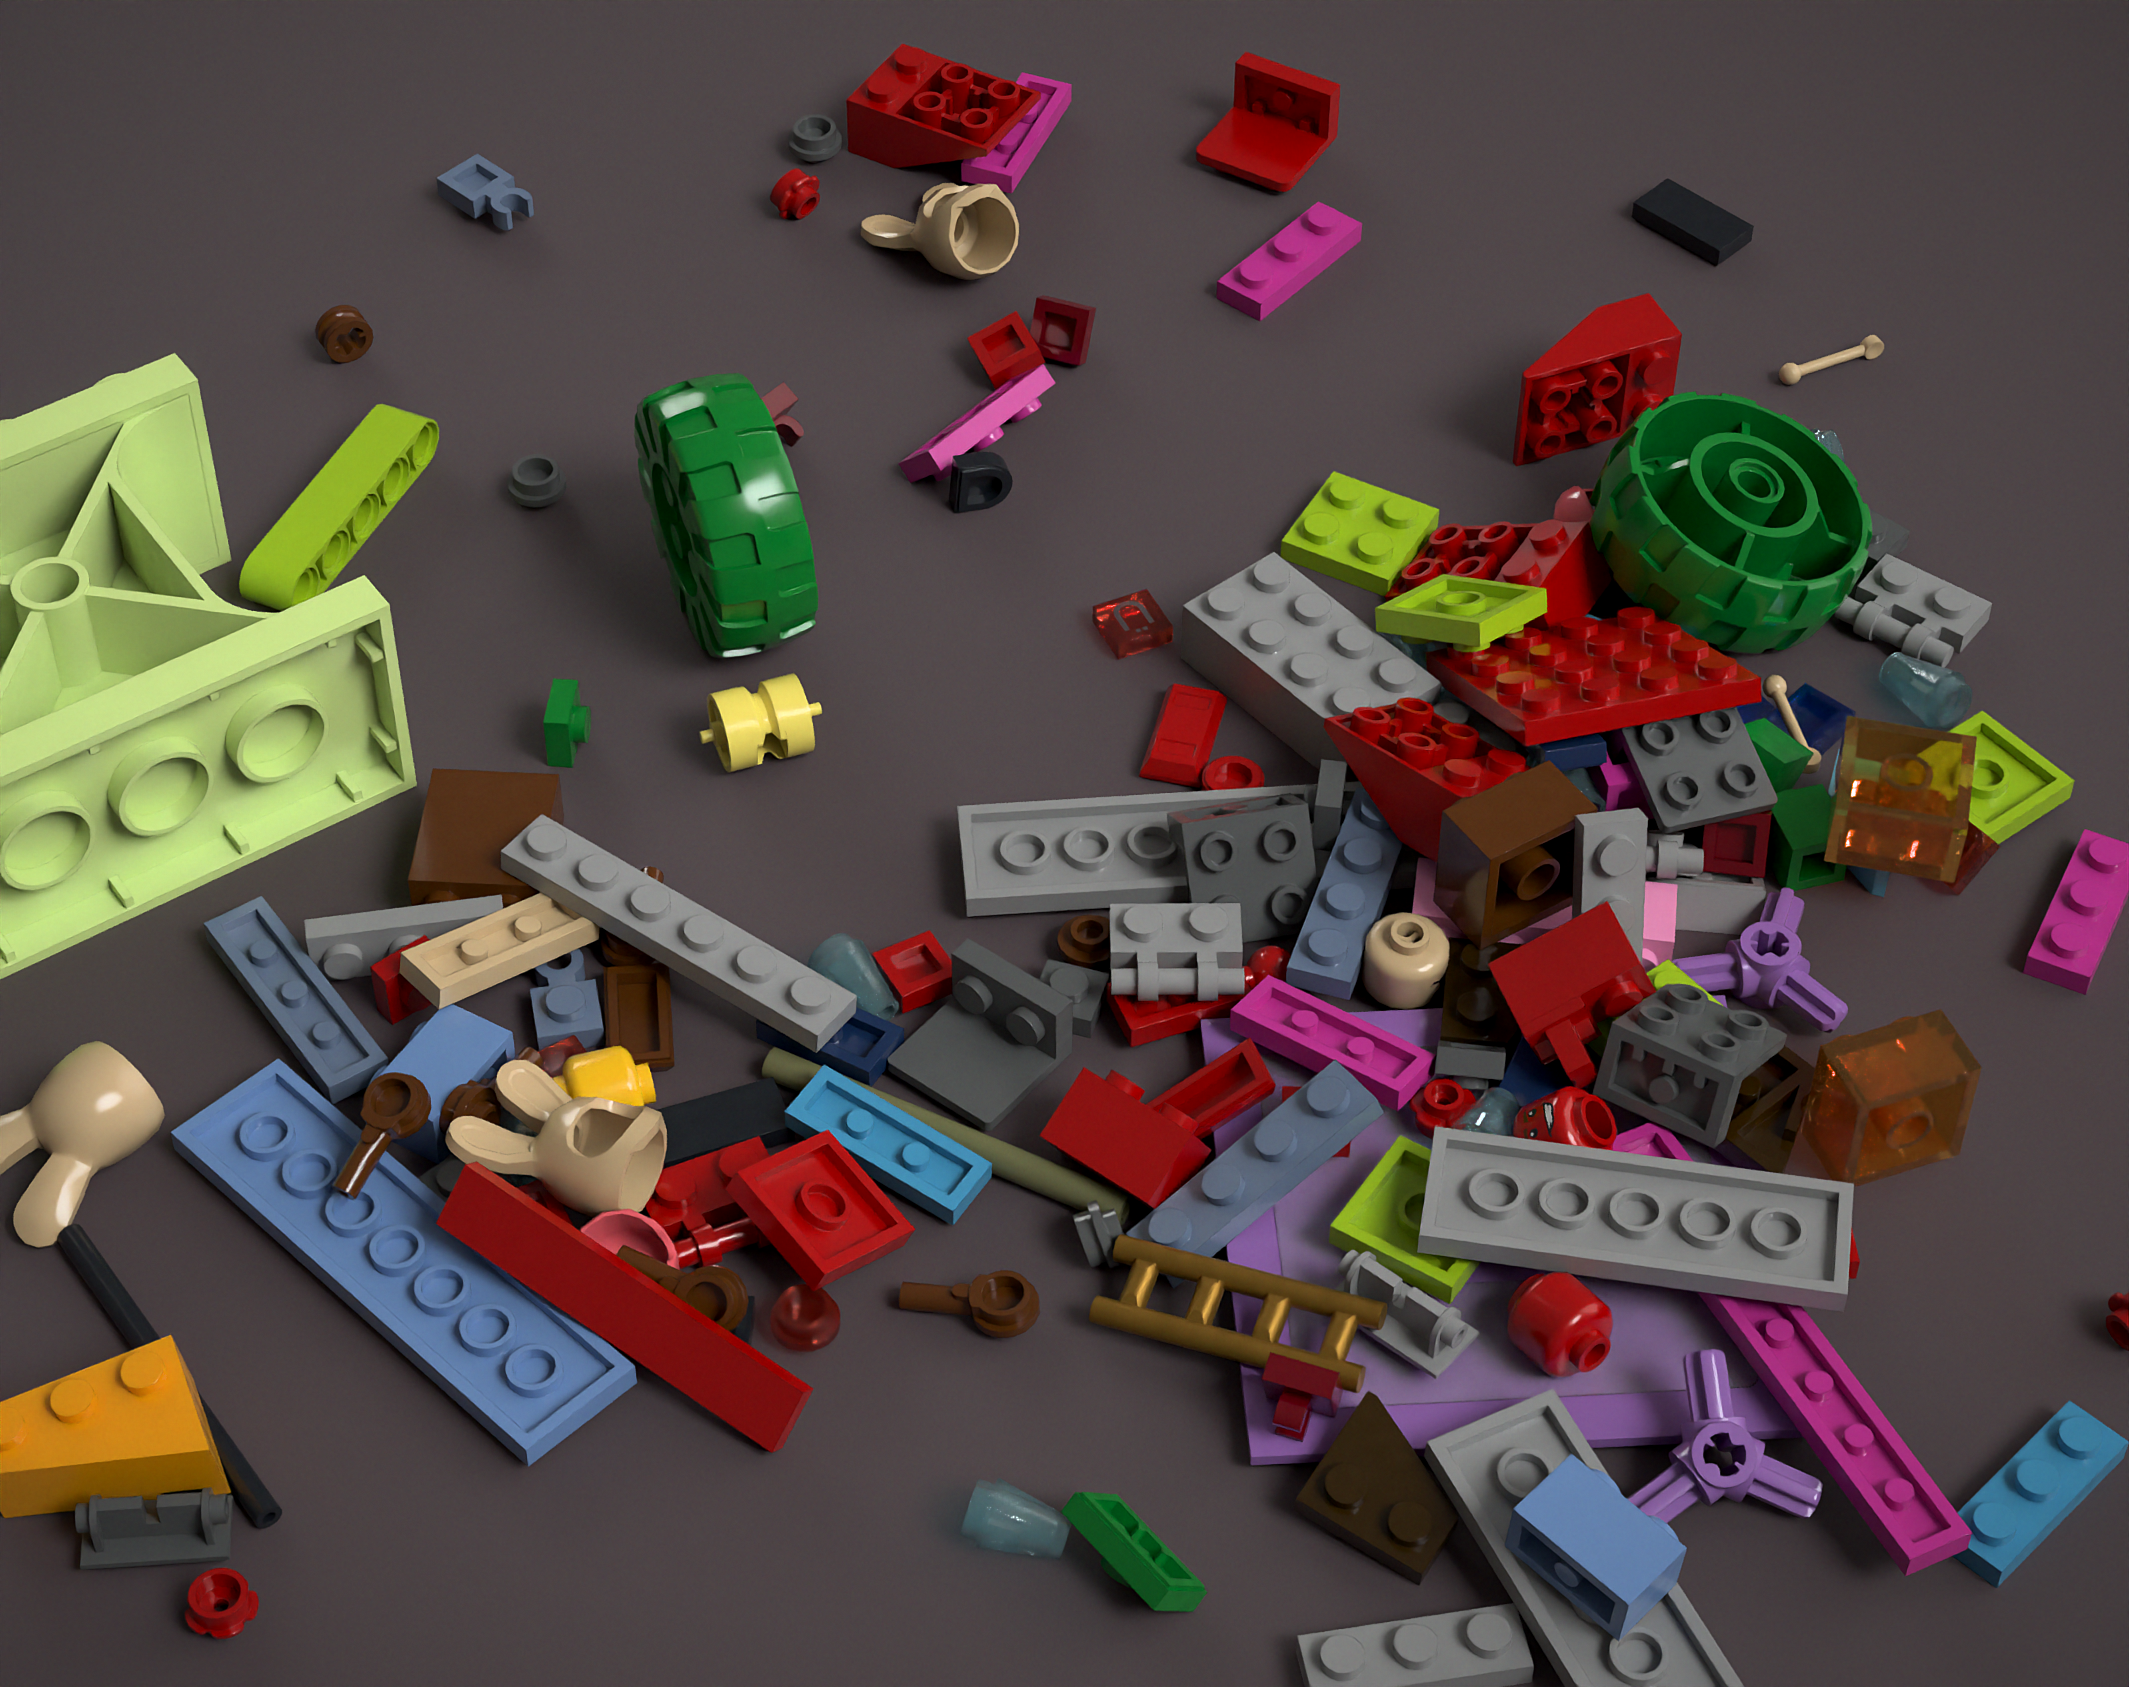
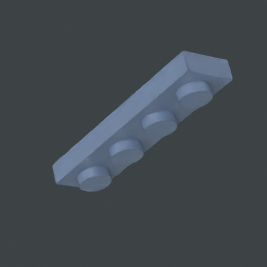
(1346, 902)
(296, 999)
(1262, 1165)

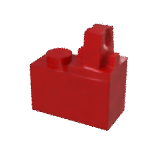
(1570, 984)

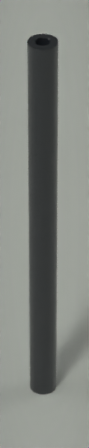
(139, 1332)

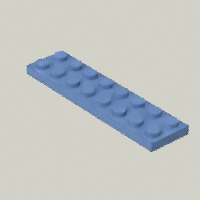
(448, 1309)

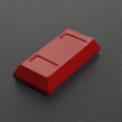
(1184, 735)
(1221, 1089)

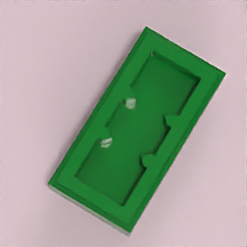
(1134, 1552)

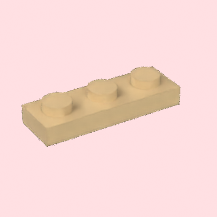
(495, 949)

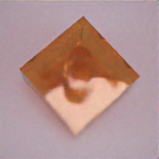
(1901, 799)
(1891, 1099)

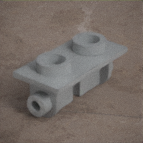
(1414, 1323)

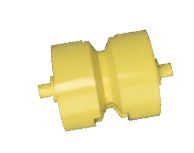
(761, 722)

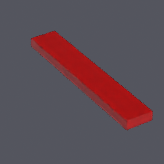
(624, 1306)

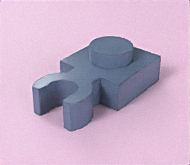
(483, 187)
(566, 1005)

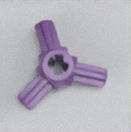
(1767, 967)
(1750, 1470)

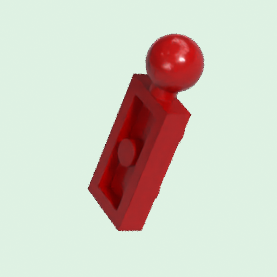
(1177, 1014)

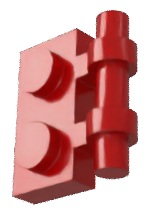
(694, 1199)

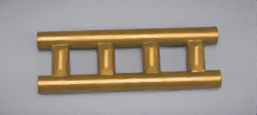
(1212, 1279)

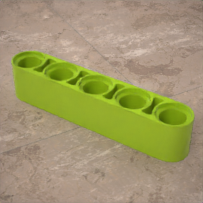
(339, 508)

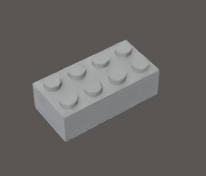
(1295, 656)

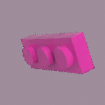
(1018, 149)
(1289, 261)
(979, 425)
(2082, 914)
(1320, 1033)

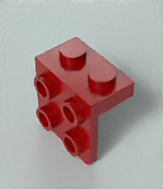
(1275, 125)

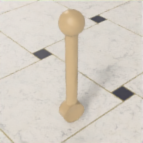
(1870, 347)
(1775, 688)

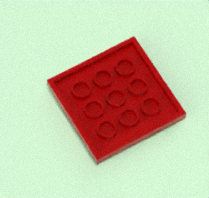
(1593, 677)

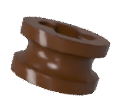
(338, 323)

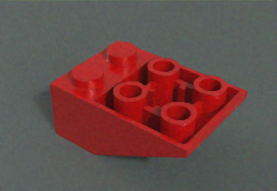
(932, 110)
(1597, 379)
(1532, 554)
(1418, 765)

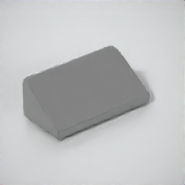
(1717, 901)

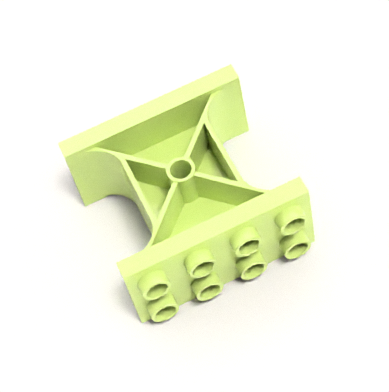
(138, 708)

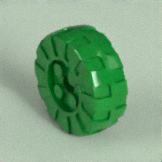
(726, 514)
(1730, 522)

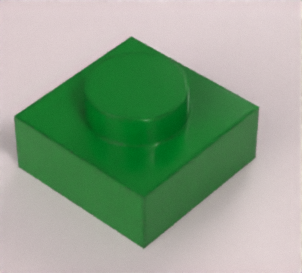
(565, 723)

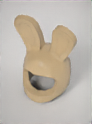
(957, 229)
(86, 1118)
(587, 1149)

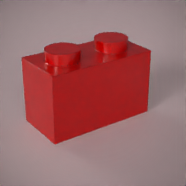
(1124, 1139)

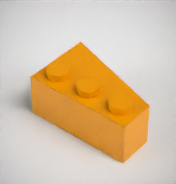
(107, 1432)

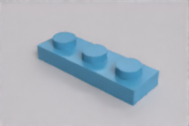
(891, 1144)
(2037, 1491)

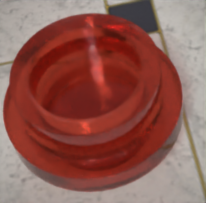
(805, 1319)

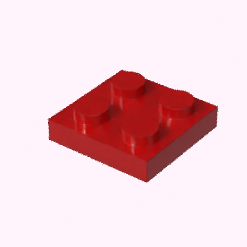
(820, 1209)

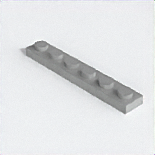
(679, 933)

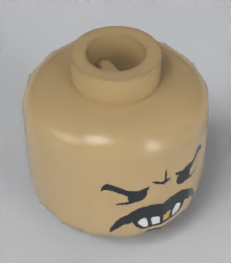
(1405, 961)

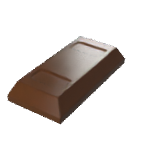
(640, 1013)

